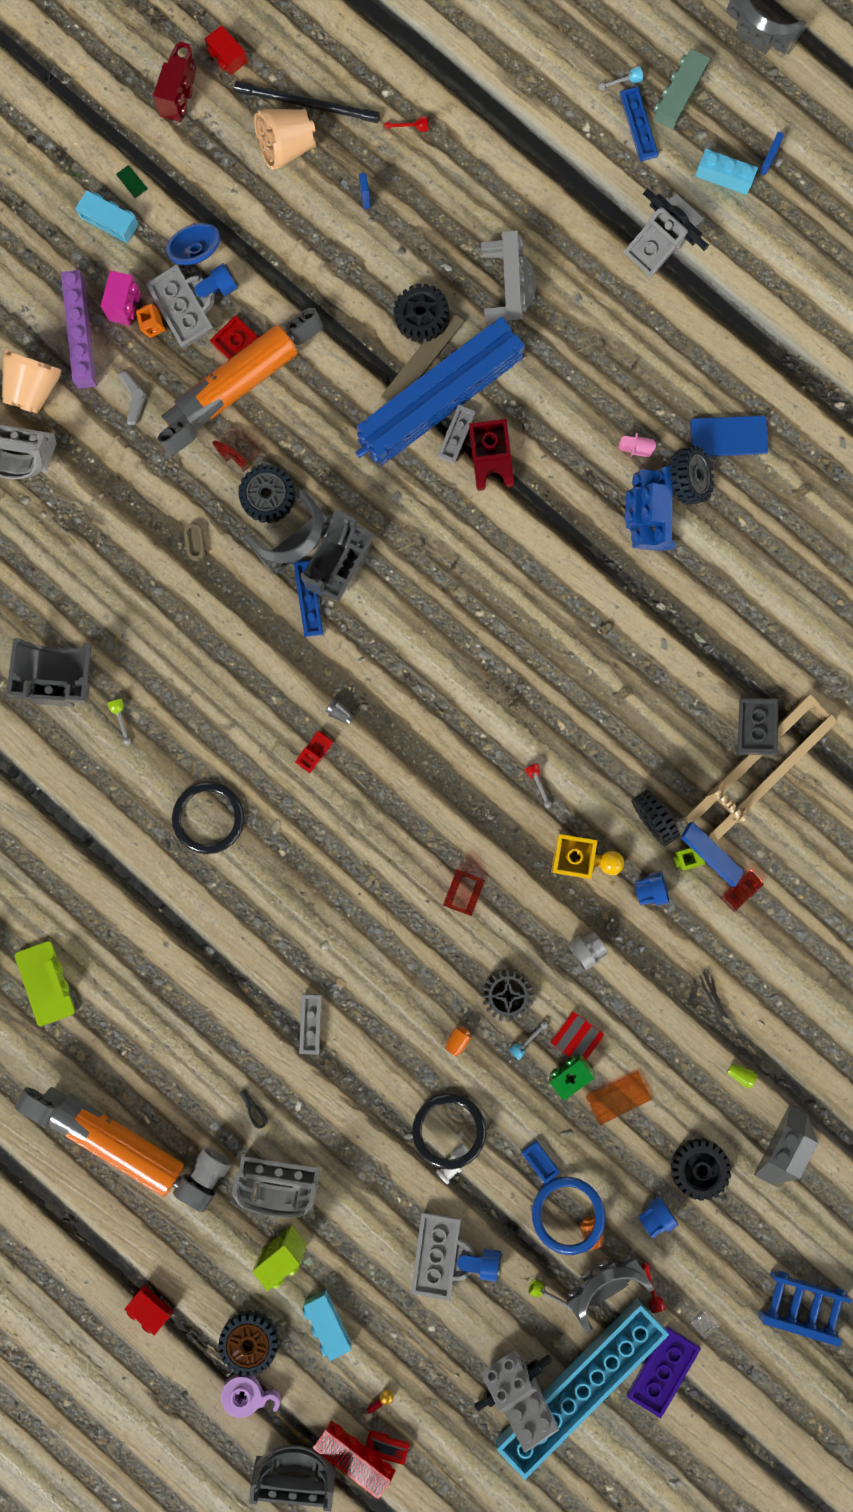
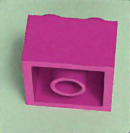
(120, 298)

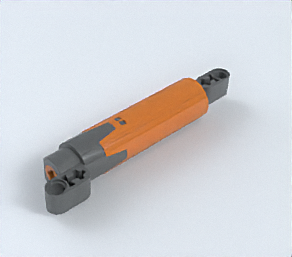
(235, 379)
(113, 1144)

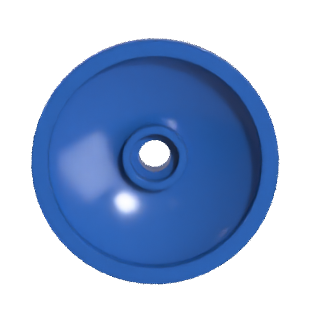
(193, 244)

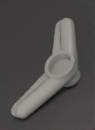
(138, 397)

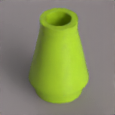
(744, 1076)

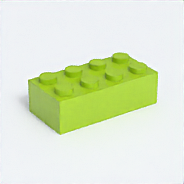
(280, 1258)

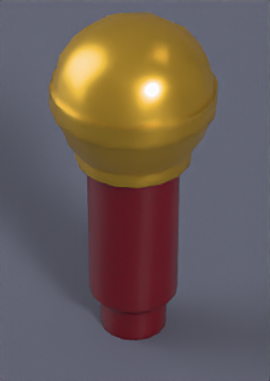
(384, 1399)

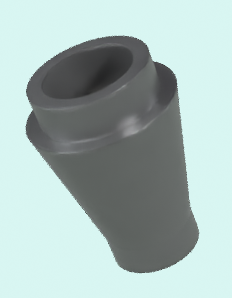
(339, 712)

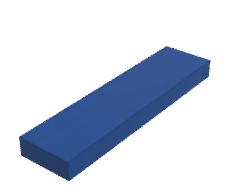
(638, 124)
(308, 604)
(712, 854)

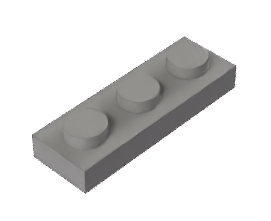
(456, 434)
(310, 1024)

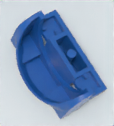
(650, 505)

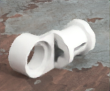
(446, 1174)

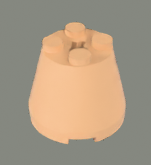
(283, 135)
(27, 381)

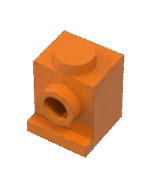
(150, 320)

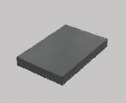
(758, 727)

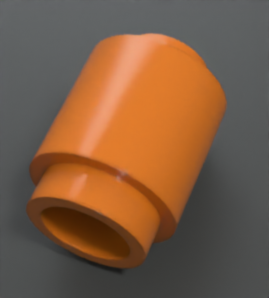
(458, 1041)
(587, 1227)

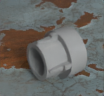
(587, 949)
(210, 1167)

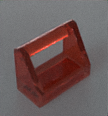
(453, 889)

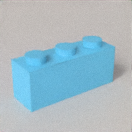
(726, 171)
(107, 216)
(327, 1325)

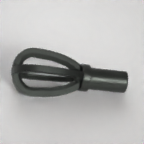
(249, 1104)

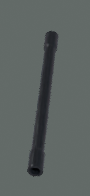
(250, 89)

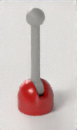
(534, 771)

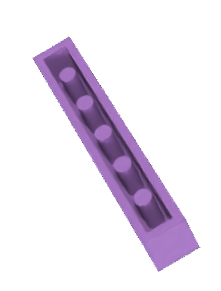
(78, 329)

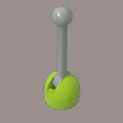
(117, 707)
(538, 1289)

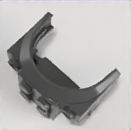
(338, 557)

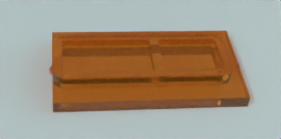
(618, 1098)

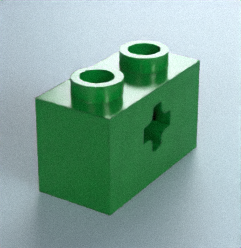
(567, 1086)

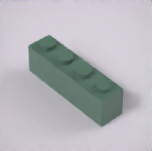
(681, 89)

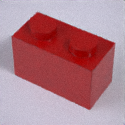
(225, 50)
(148, 1310)

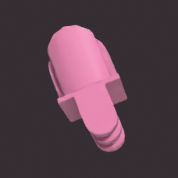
(637, 445)

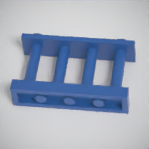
(790, 1322)

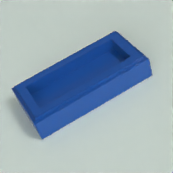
(771, 154)
(364, 191)
(540, 1162)

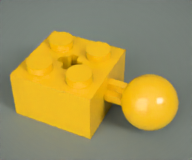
(610, 862)

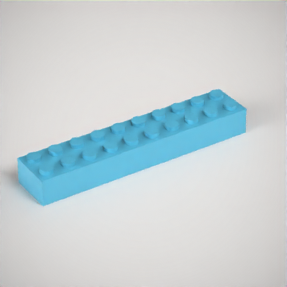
(589, 1382)

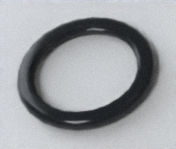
(225, 843)
(464, 1160)

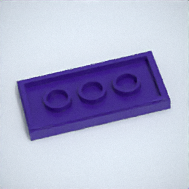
(663, 1373)

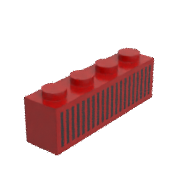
(354, 1459)

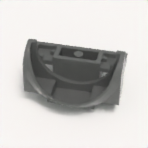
(763, 31)
(603, 1283)

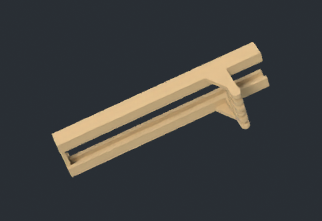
(739, 814)

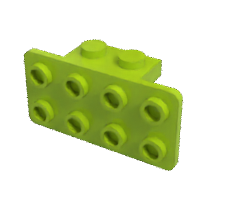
(44, 983)

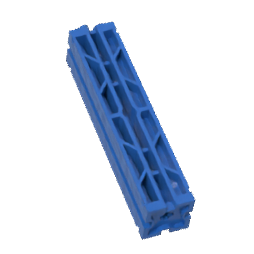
(439, 392)

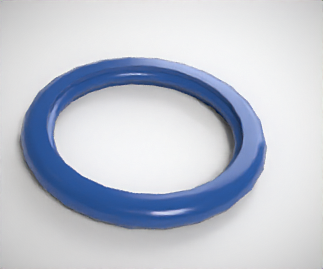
(598, 1228)

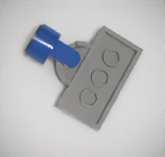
(188, 300)
(446, 1258)

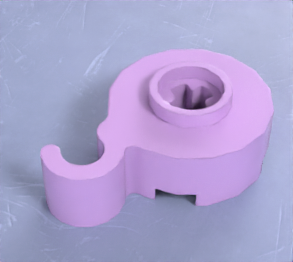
(254, 1394)

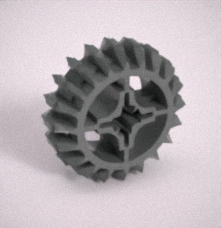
(517, 995)

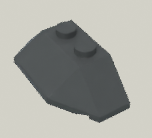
(788, 1149)

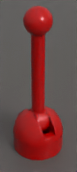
(421, 124)
(656, 1303)

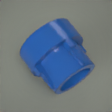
(652, 889)
(657, 1218)

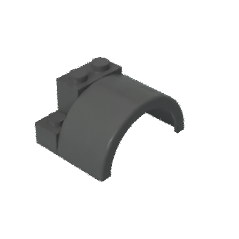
(49, 674)

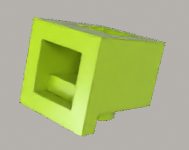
(695, 859)

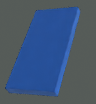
(730, 435)

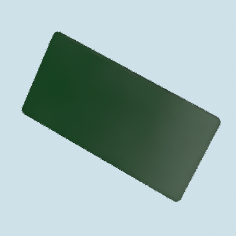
(131, 181)

